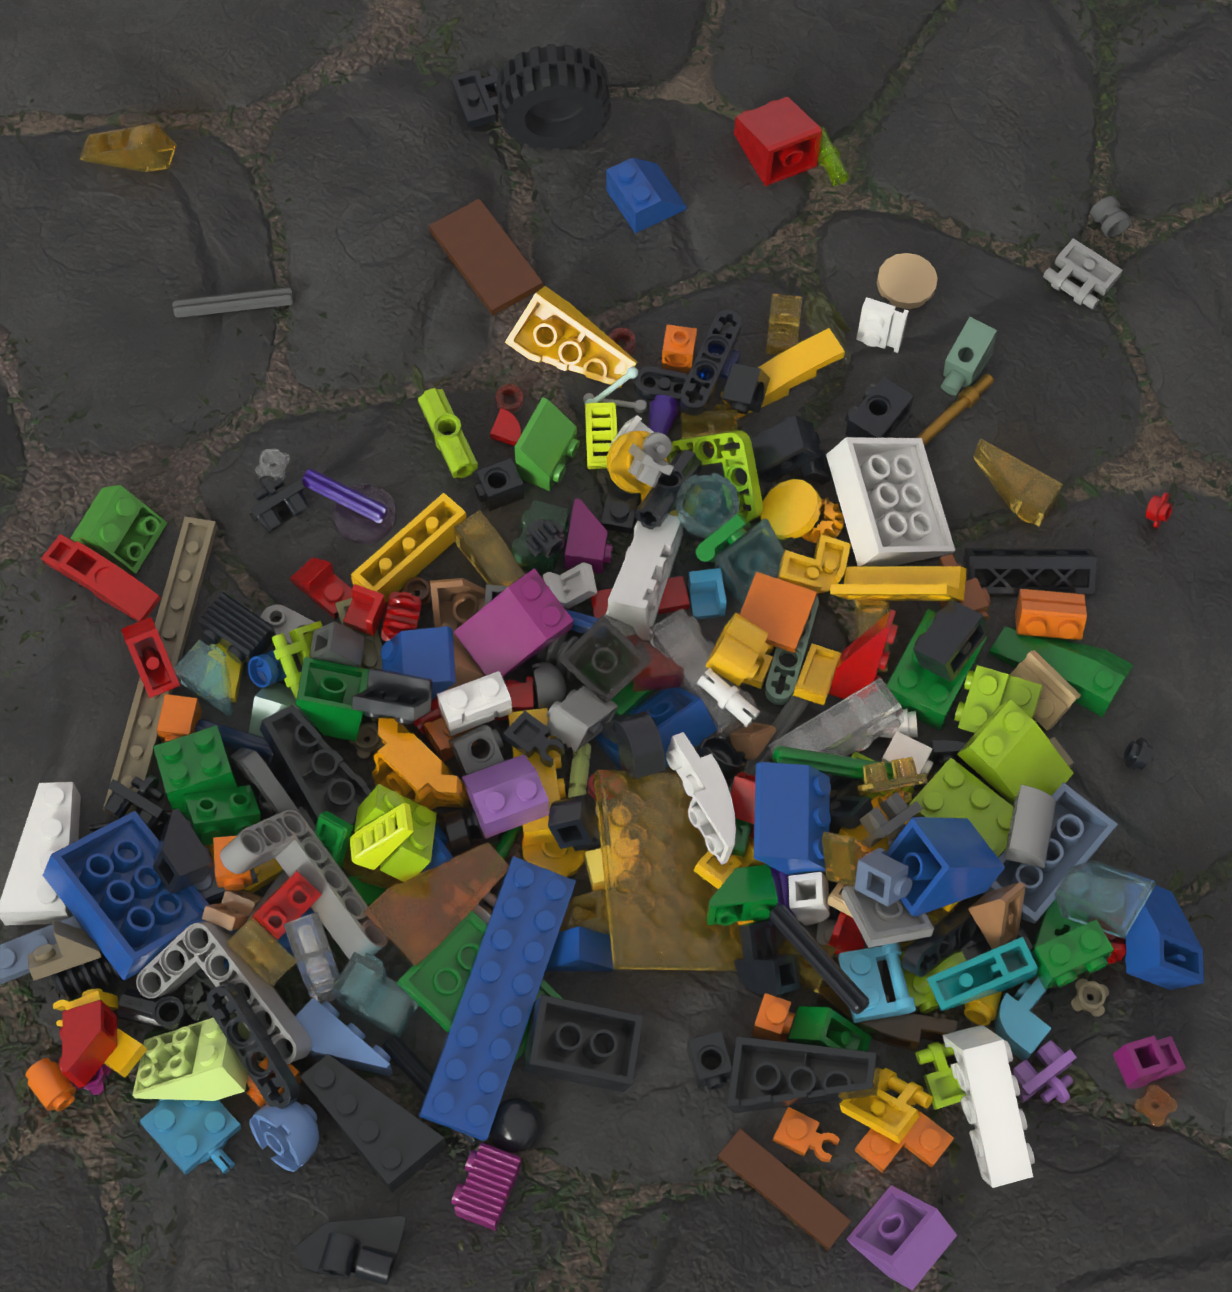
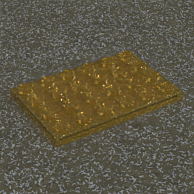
(649, 878)

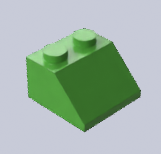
(545, 446)

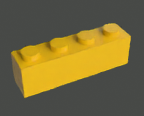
(411, 548)
(538, 830)

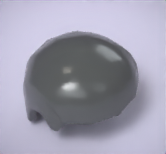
(548, 685)

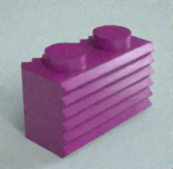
(487, 1186)

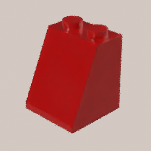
(778, 140)

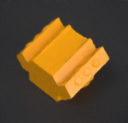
(414, 770)

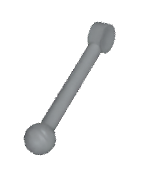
(640, 405)

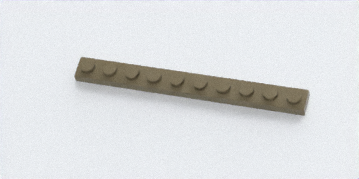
(173, 626)

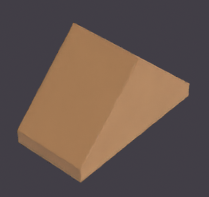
(1000, 914)

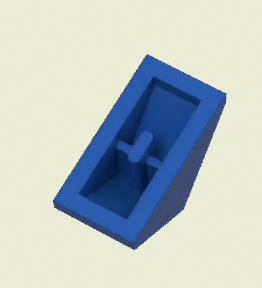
(581, 951)

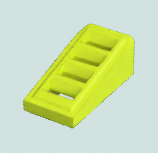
(599, 416)
(380, 838)

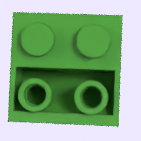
(120, 528)

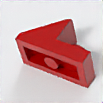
(321, 585)

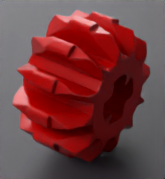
(400, 614)

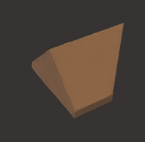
(455, 601)

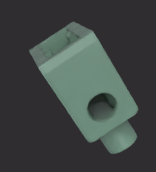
(968, 356)

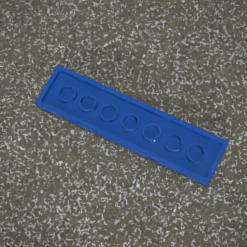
(497, 999)

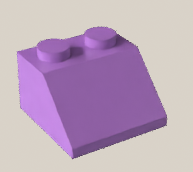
(506, 795)
(902, 1236)

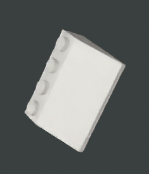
(889, 501)

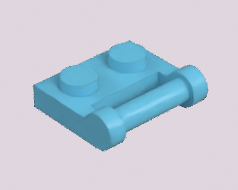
(864, 972)

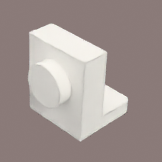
(573, 585)

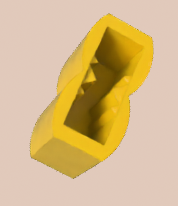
(738, 650)

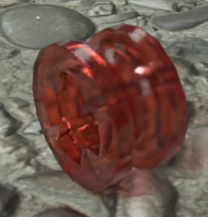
(623, 333)
(509, 389)

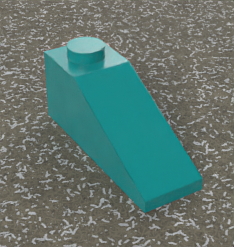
(984, 975)

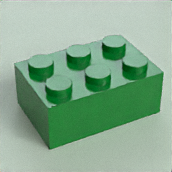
(924, 690)

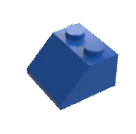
(642, 193)
(422, 654)

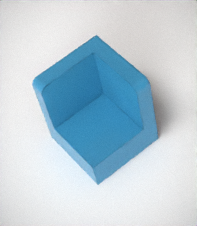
(707, 593)

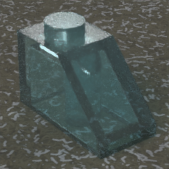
(207, 675)

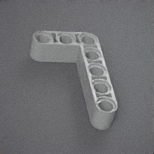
(298, 848)
(211, 959)

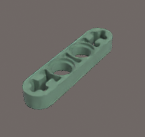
(791, 673)

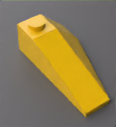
(562, 336)

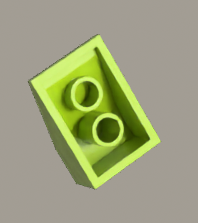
(1015, 752)

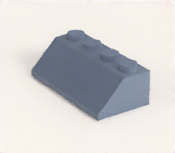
(1074, 838)

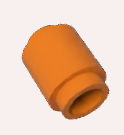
(50, 1085)

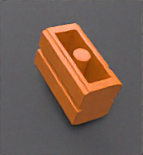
(1050, 614)

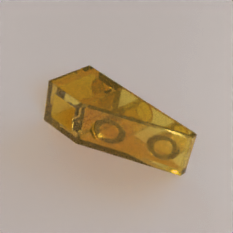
(133, 148)

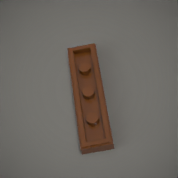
(784, 1189)

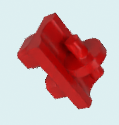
(287, 904)

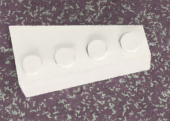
(49, 827)
(991, 1104)

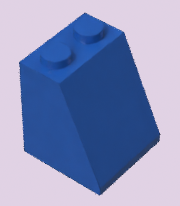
(944, 862)

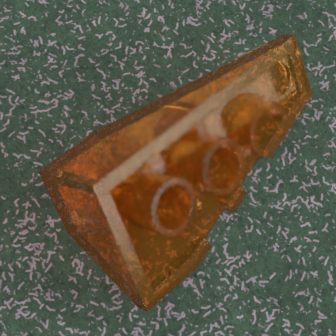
(431, 905)

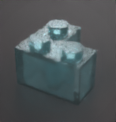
(372, 996)

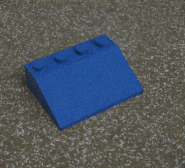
(119, 896)

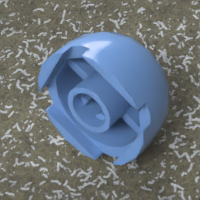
(288, 1132)

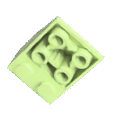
(191, 1064)

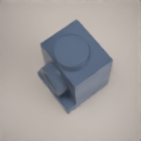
(882, 878)

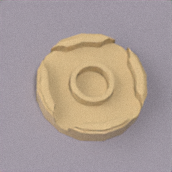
(907, 280)

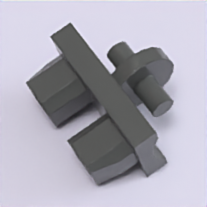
(880, 827)

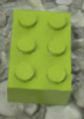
(960, 794)

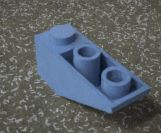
(340, 1041)

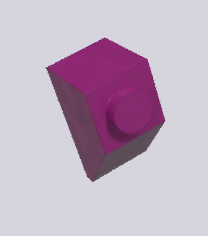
(586, 540)

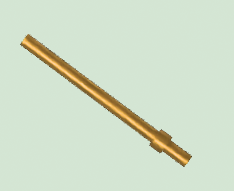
(966, 399)

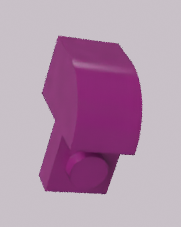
(1148, 1061)

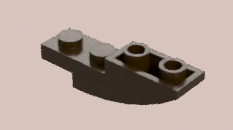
(897, 1031)

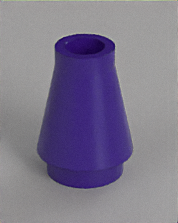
(663, 413)

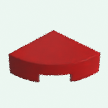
(506, 428)

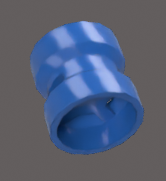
(266, 665)

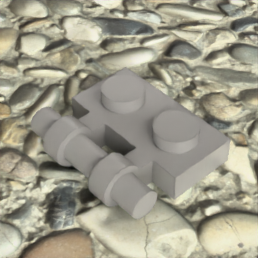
(1088, 268)

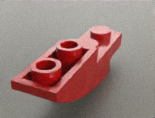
(101, 577)

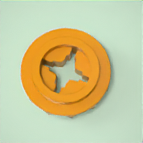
(830, 527)

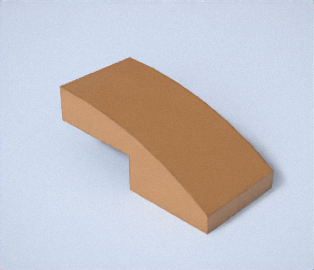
(233, 910)

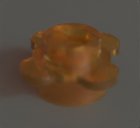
(1156, 1095)

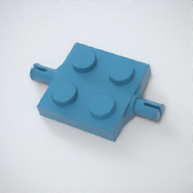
(192, 1131)

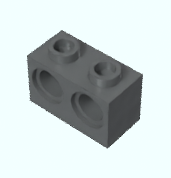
(462, 745)

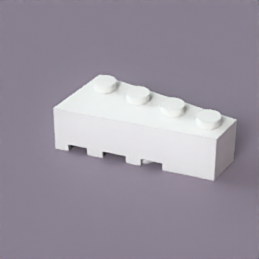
(645, 575)

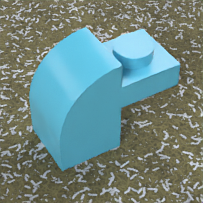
(1017, 1022)

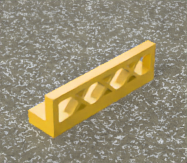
(902, 583)

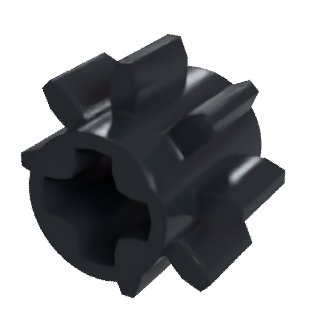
(545, 538)

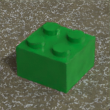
(194, 765)

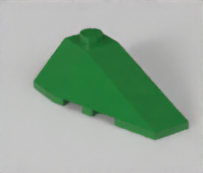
(1088, 669)

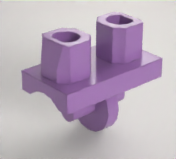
(1055, 1062)

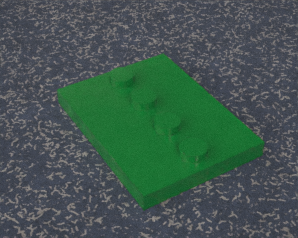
(442, 975)

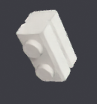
(474, 703)

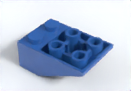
(1163, 945)

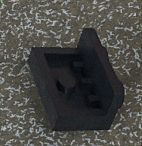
(395, 696)

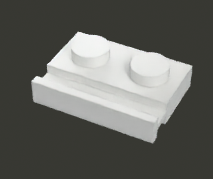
(881, 325)

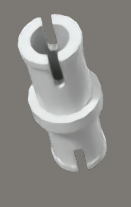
(728, 697)

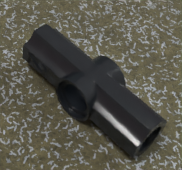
(663, 497)

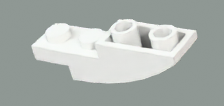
(711, 801)

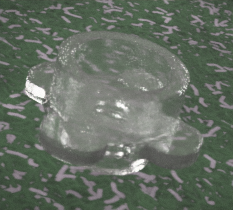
(271, 456)

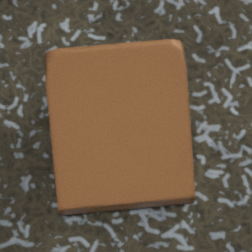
(752, 739)

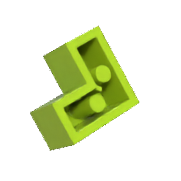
(416, 850)

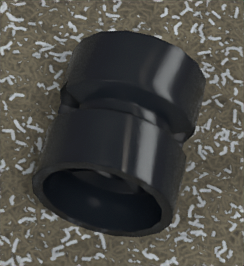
(458, 831)

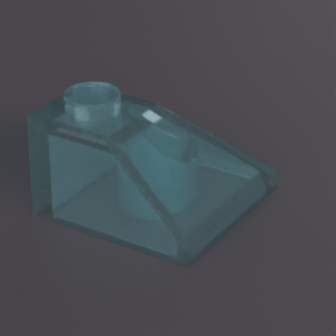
(1103, 894)

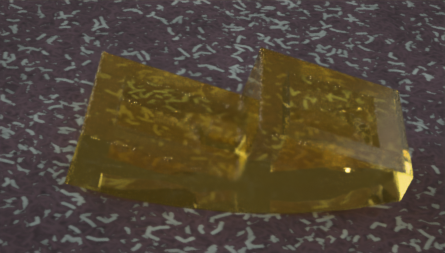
(783, 323)

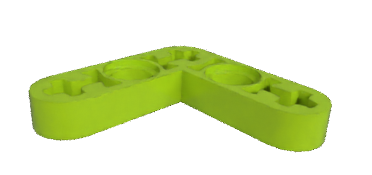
(731, 461)

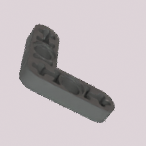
(254, 770)

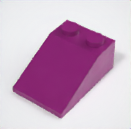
(514, 626)

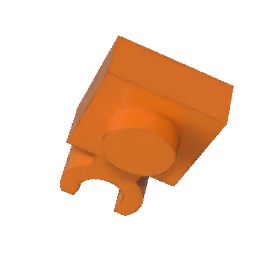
(799, 1133)

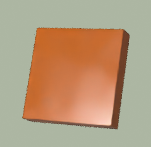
(779, 610)

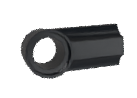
(152, 1011)

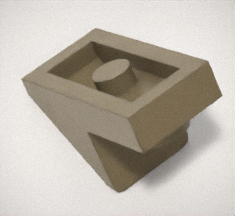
(73, 949)

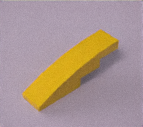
(798, 365)

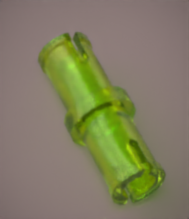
(830, 160)

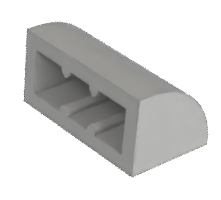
(1030, 827)

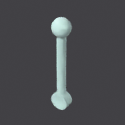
(631, 373)

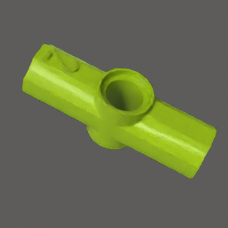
(453, 446)

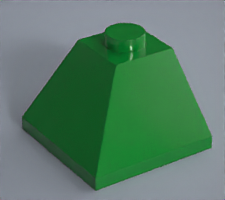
(327, 696)

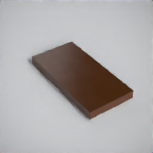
(486, 257)

